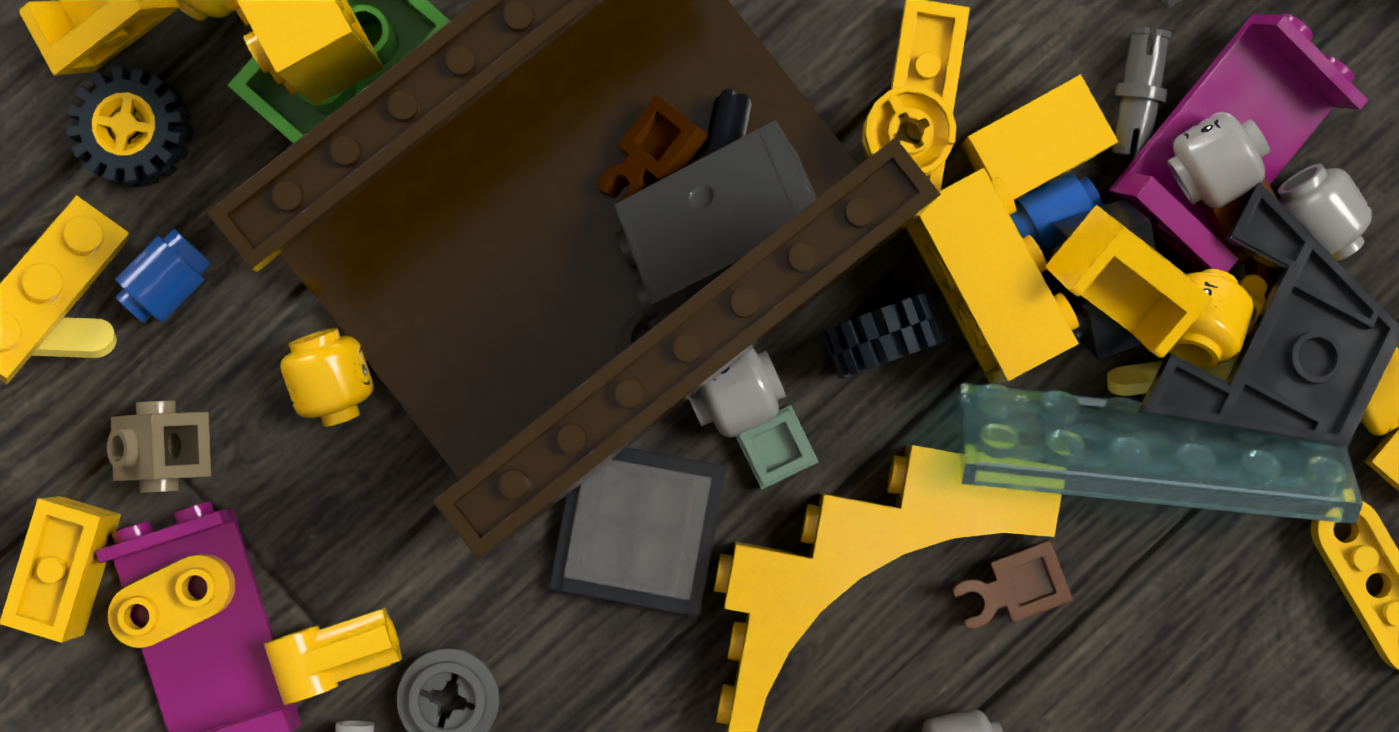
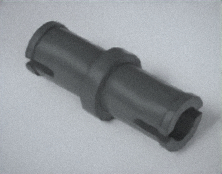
(1141, 90)

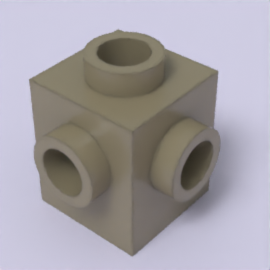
(159, 446)

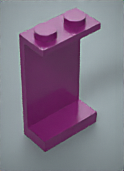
(1261, 75)
(218, 669)

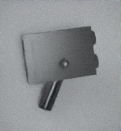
(712, 210)

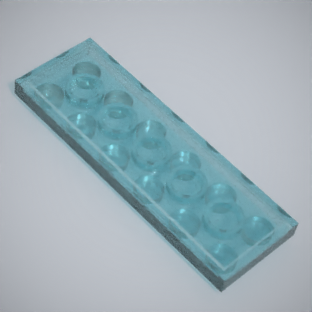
(1115, 453)

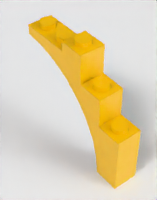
(847, 542)

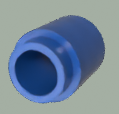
(1050, 203)
(161, 277)

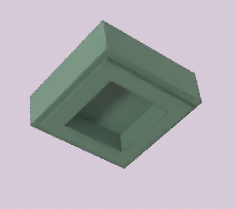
(777, 448)

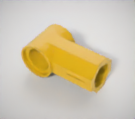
(319, 658)

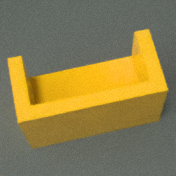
(90, 33)
(1042, 138)
(1129, 281)
(59, 569)

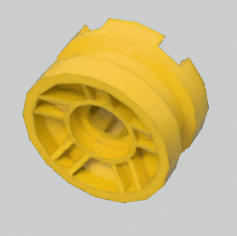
(920, 108)

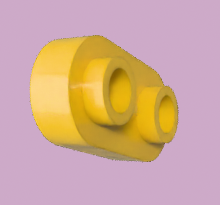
(169, 600)

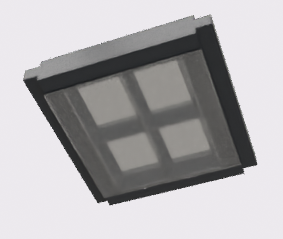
(641, 531)

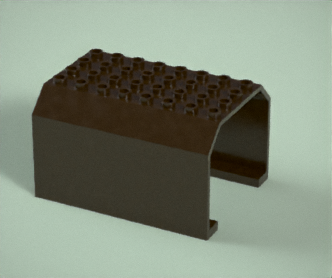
(482, 264)

